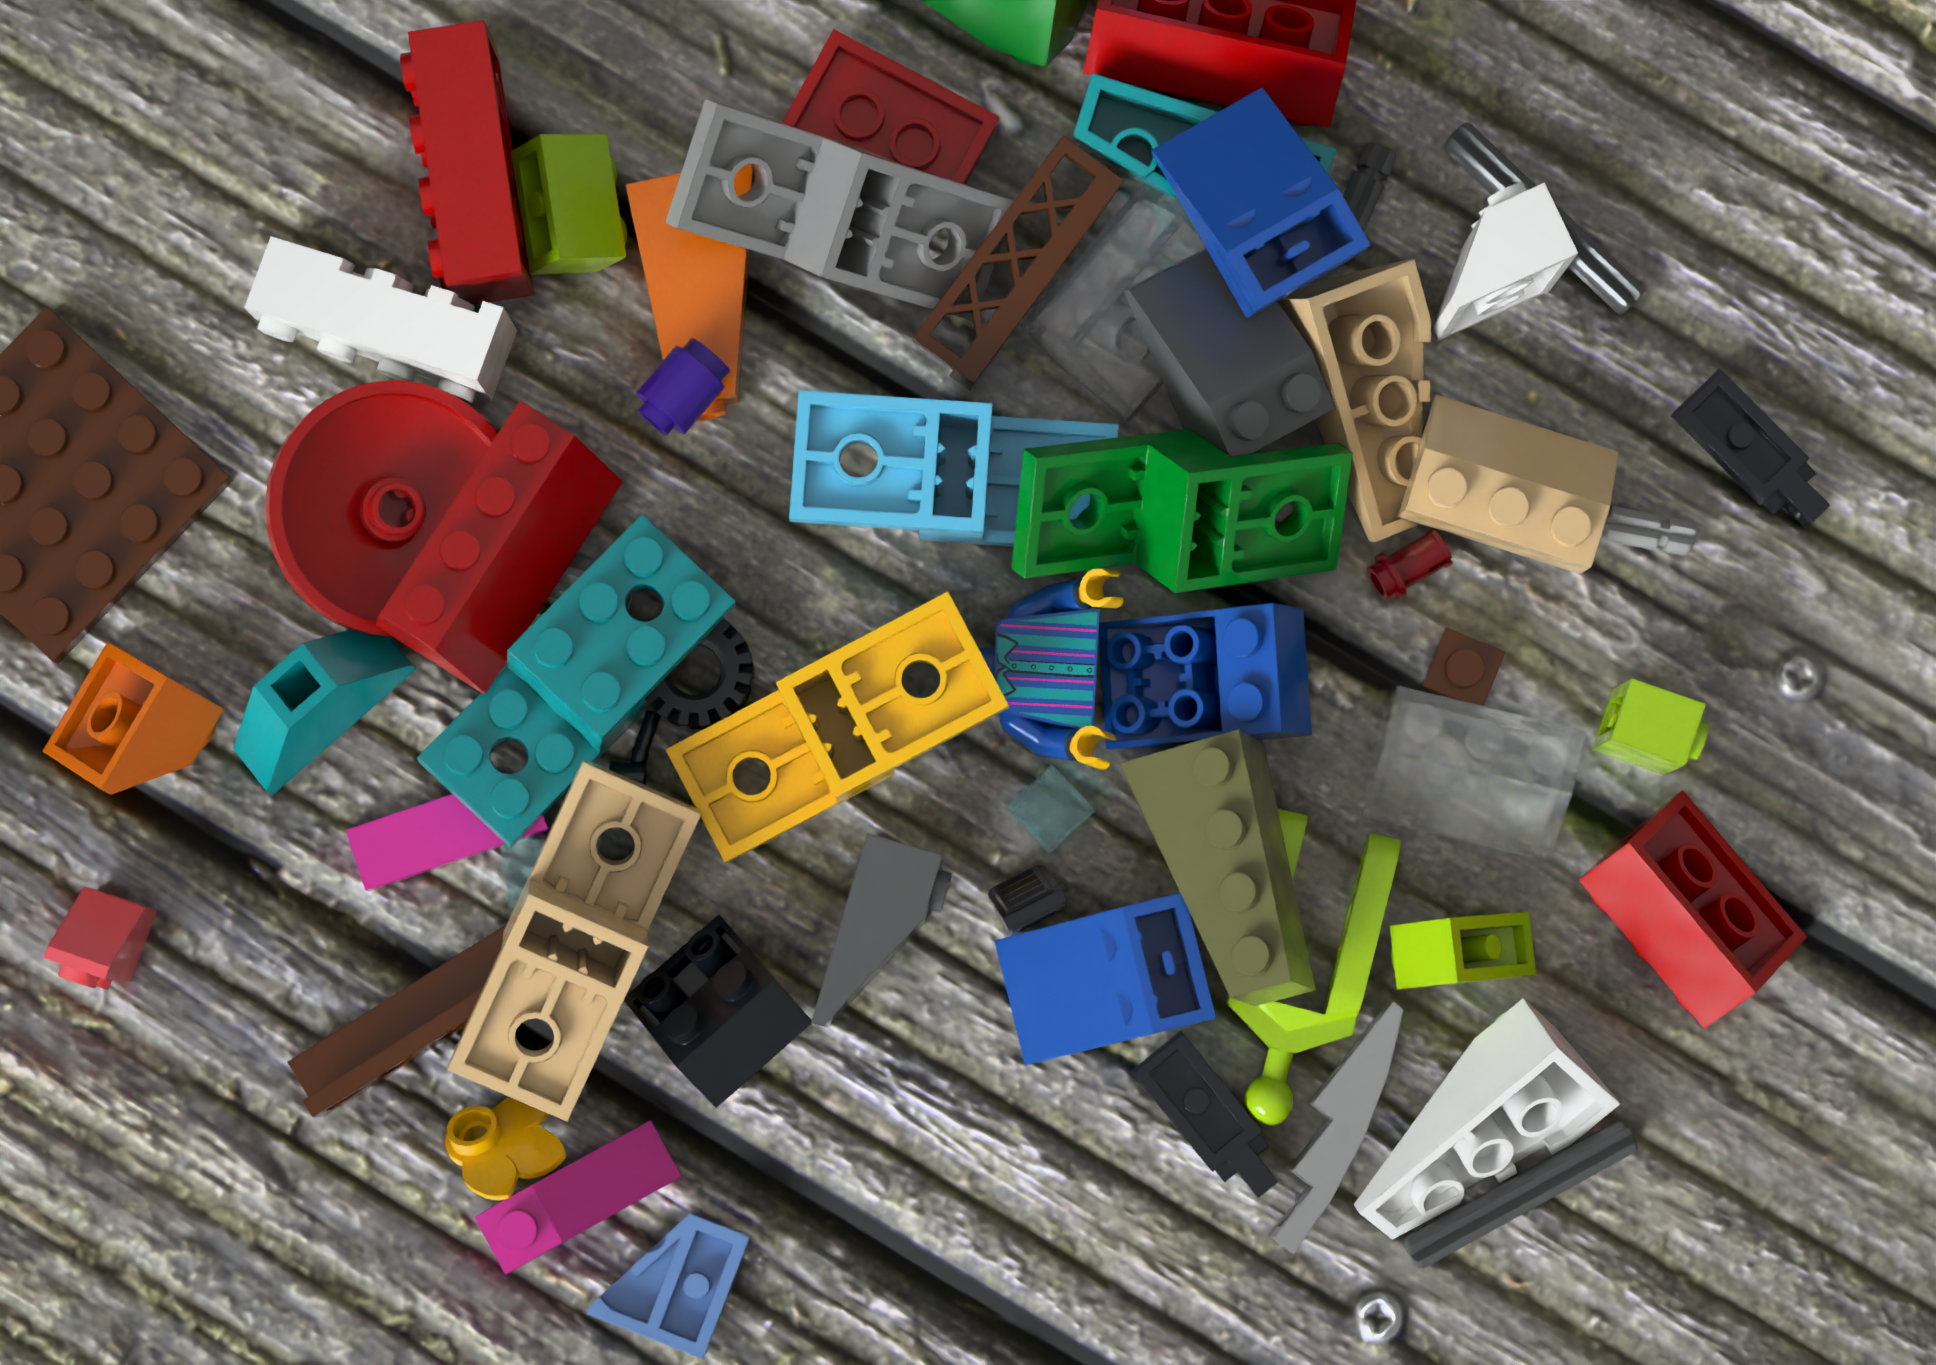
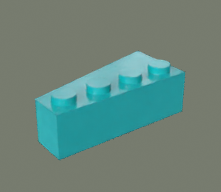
(1128, 122)

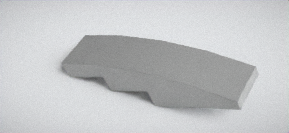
(1348, 1104)

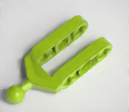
(1296, 1029)

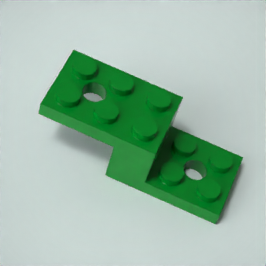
(1180, 510)

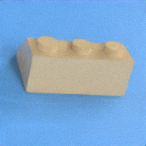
(1511, 485)

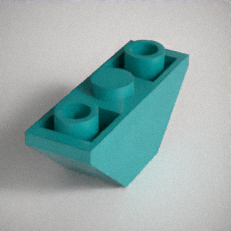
(314, 701)

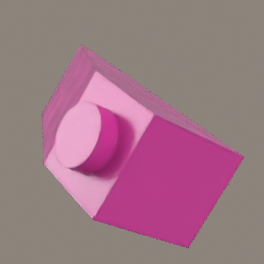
(577, 1197)

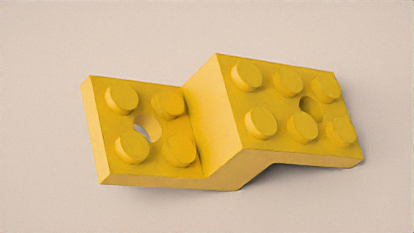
(837, 727)

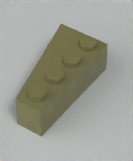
(1228, 855)

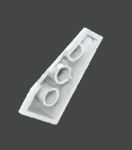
(1499, 1104)

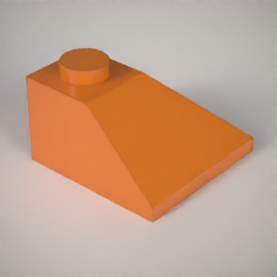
(131, 724)

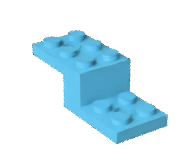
(937, 469)

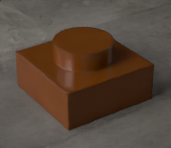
(1462, 668)

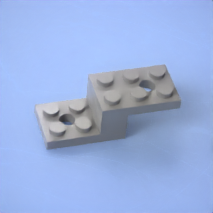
(832, 207)

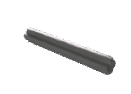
(1591, 263)
(1520, 1194)

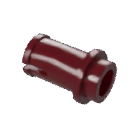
(1409, 565)

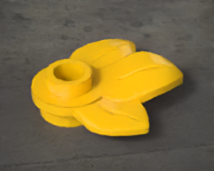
(501, 1146)

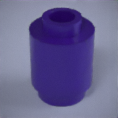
(682, 387)

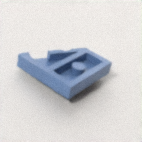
(677, 1286)

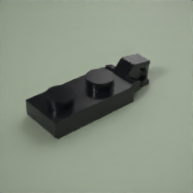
(1751, 448)
(1206, 1113)

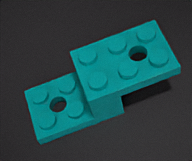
(576, 680)

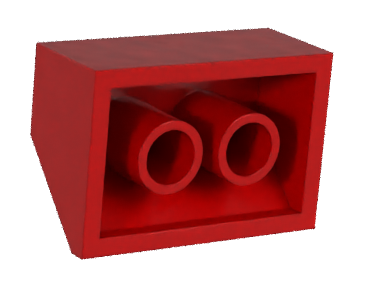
(1693, 910)

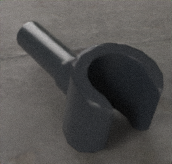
(637, 767)

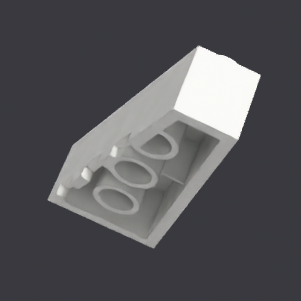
(381, 320)

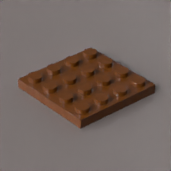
(86, 485)

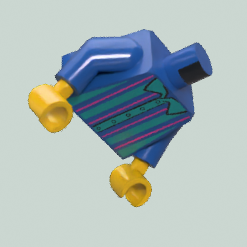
(1049, 668)

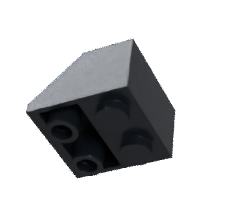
(717, 1011)

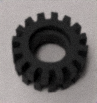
(724, 697)

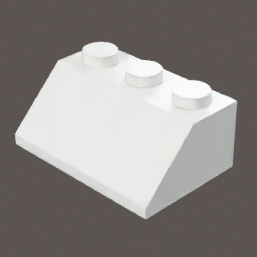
(1507, 259)

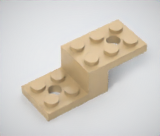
(574, 940)

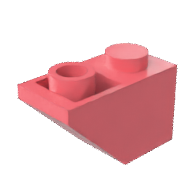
(100, 939)

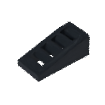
(1026, 899)

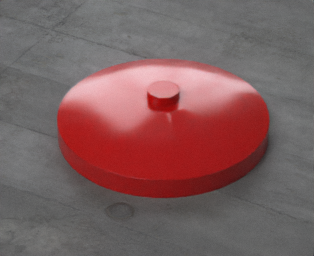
(366, 490)

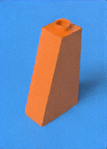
(693, 281)

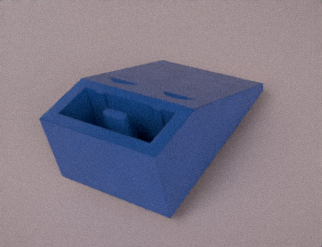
(1260, 201)
(1205, 676)
(1105, 978)

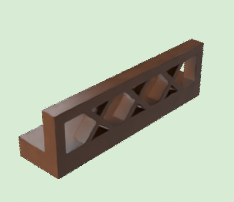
(1038, 275)
(395, 1030)

